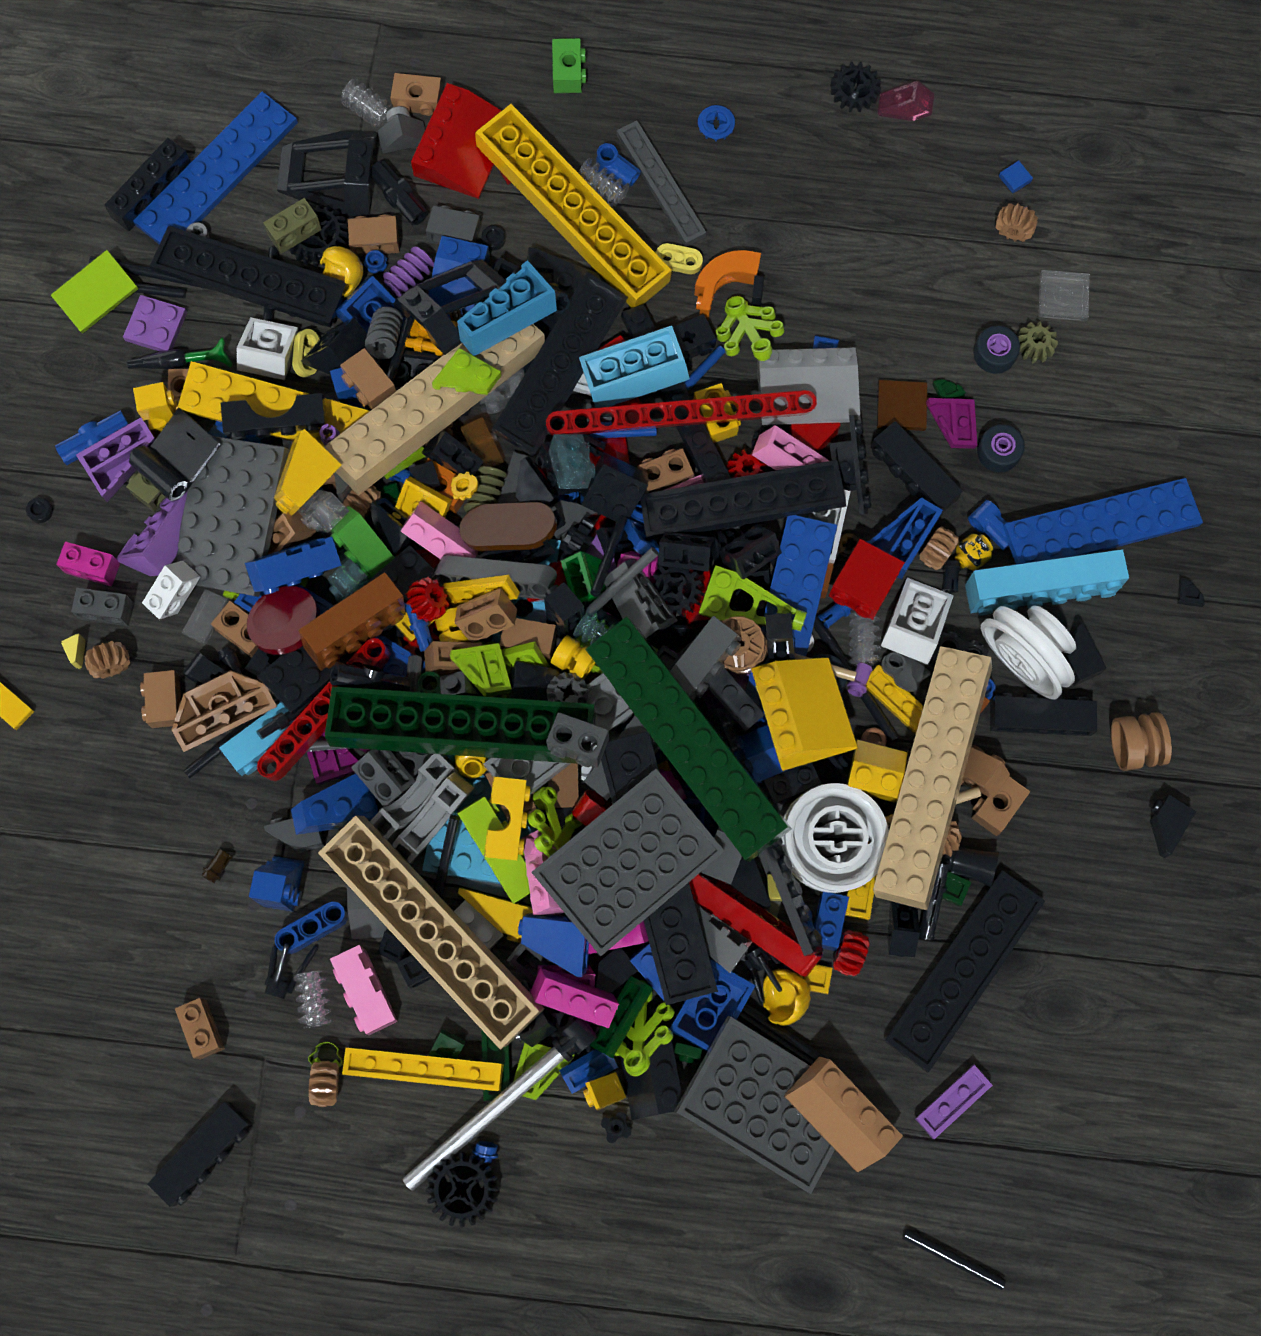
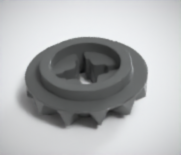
(561, 682)

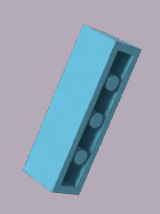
(247, 747)

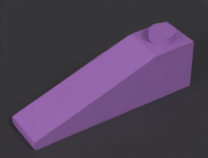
(157, 542)

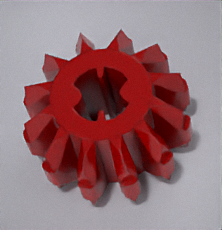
(745, 461)
(427, 599)
(851, 953)

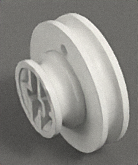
(1032, 648)
(849, 816)

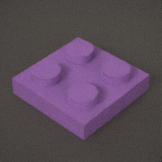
(154, 324)

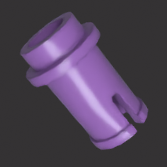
(325, 430)
(858, 687)

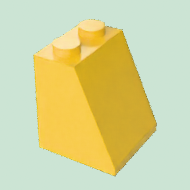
(304, 472)

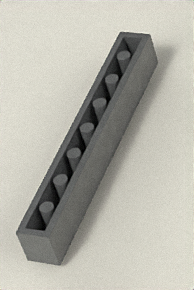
(693, 671)

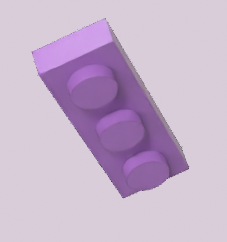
(953, 1102)

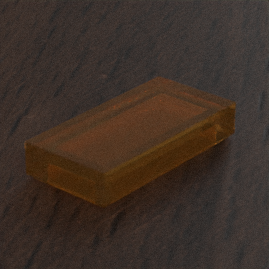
(481, 442)

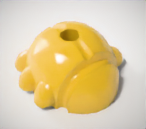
(464, 486)

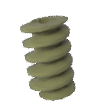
(487, 482)

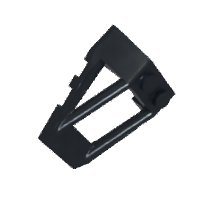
(357, 196)
(434, 317)

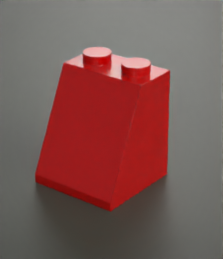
(866, 579)

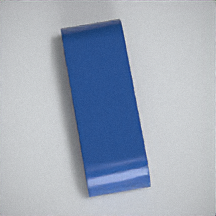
(298, 927)

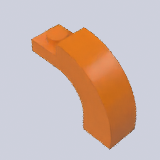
(724, 269)

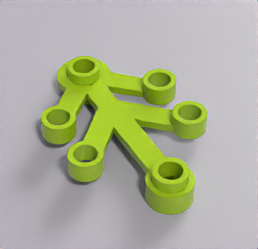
(738, 309)
(553, 835)
(638, 1059)

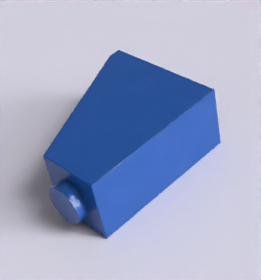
(556, 940)

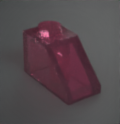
(906, 102)

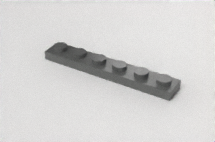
(661, 183)

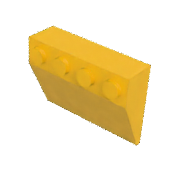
(803, 710)

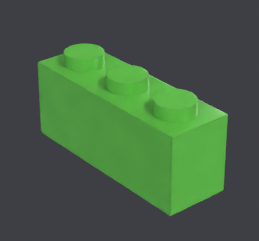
(361, 543)

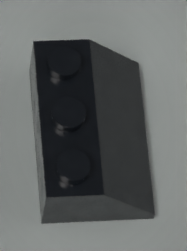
(658, 1087)

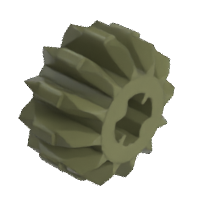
(1045, 339)

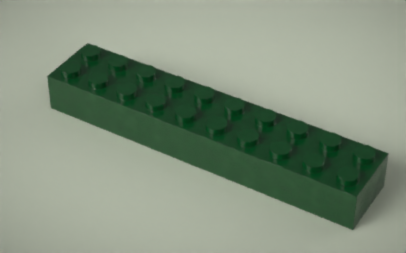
(448, 723)
(688, 739)

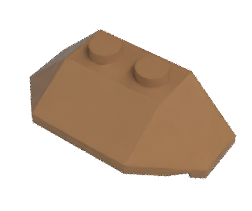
(219, 708)

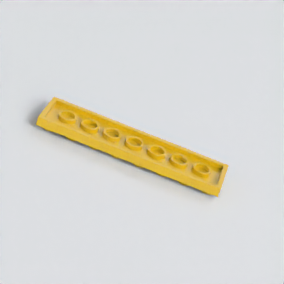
(209, 386)

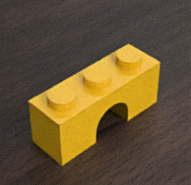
(155, 405)
(507, 841)

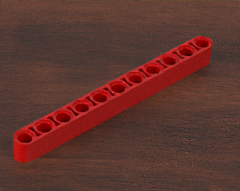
(693, 415)
(727, 904)

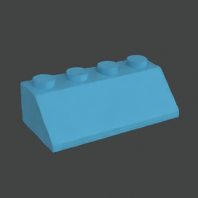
(634, 368)

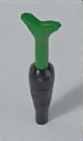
(178, 358)

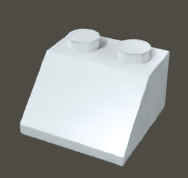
(266, 348)

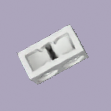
(171, 589)

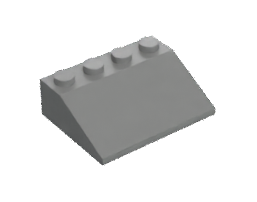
(823, 371)

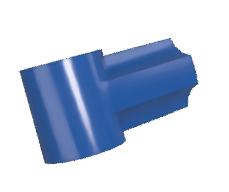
(617, 164)
(988, 520)

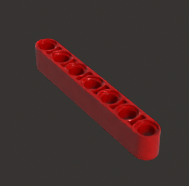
(311, 715)

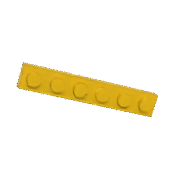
(423, 1069)

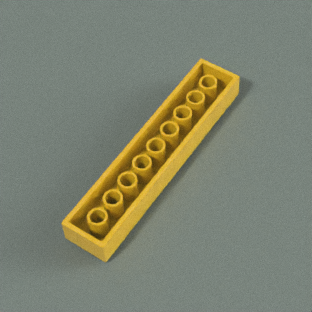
(572, 206)

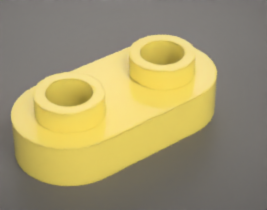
(679, 257)
(300, 350)

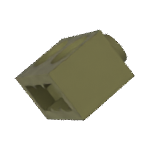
(292, 225)

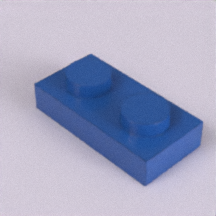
(637, 536)
(587, 1069)

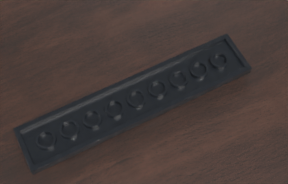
(674, 926)

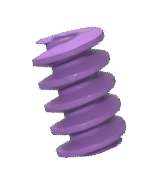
(407, 271)

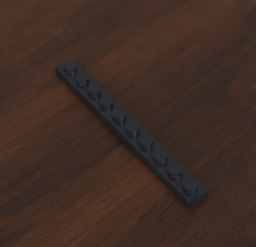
(694, 436)
(777, 861)

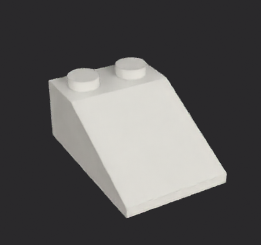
(917, 621)

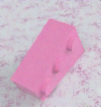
(363, 990)

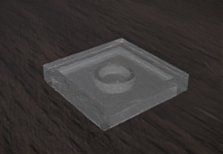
(1064, 295)

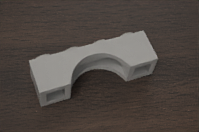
(398, 816)
(432, 817)

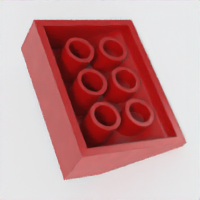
(448, 146)

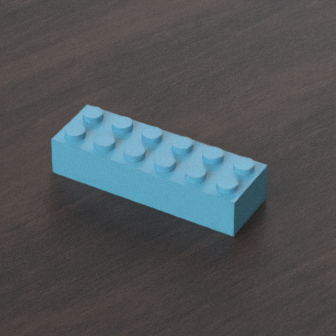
(1047, 582)

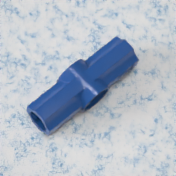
(89, 435)

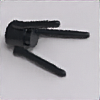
(760, 960)
(276, 983)

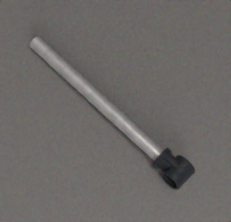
(573, 1040)

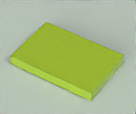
(94, 291)

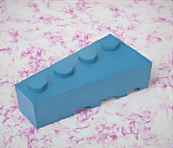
(508, 310)

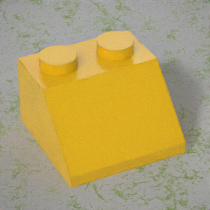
(877, 770)

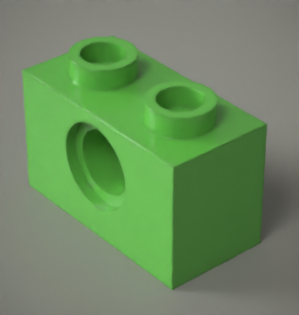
(568, 53)

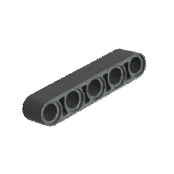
(529, 578)

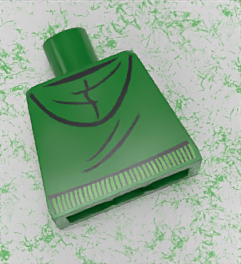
(580, 574)

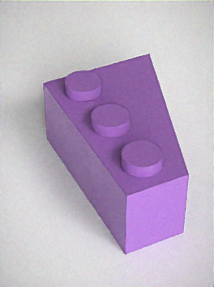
(109, 459)

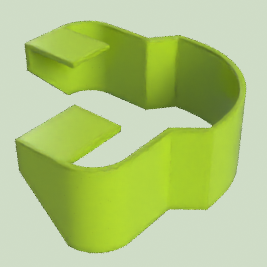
(318, 1060)

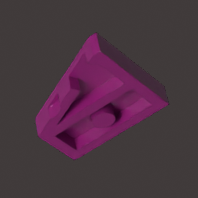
(956, 420)
(331, 764)

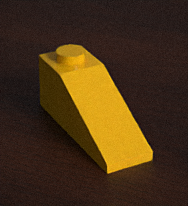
(498, 911)

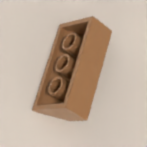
(842, 1115)

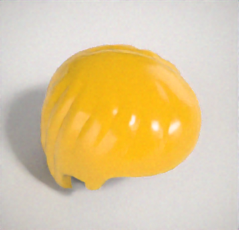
(343, 265)
(791, 1002)

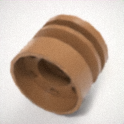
(755, 648)
(1141, 741)

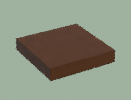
(902, 403)

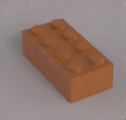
(353, 622)

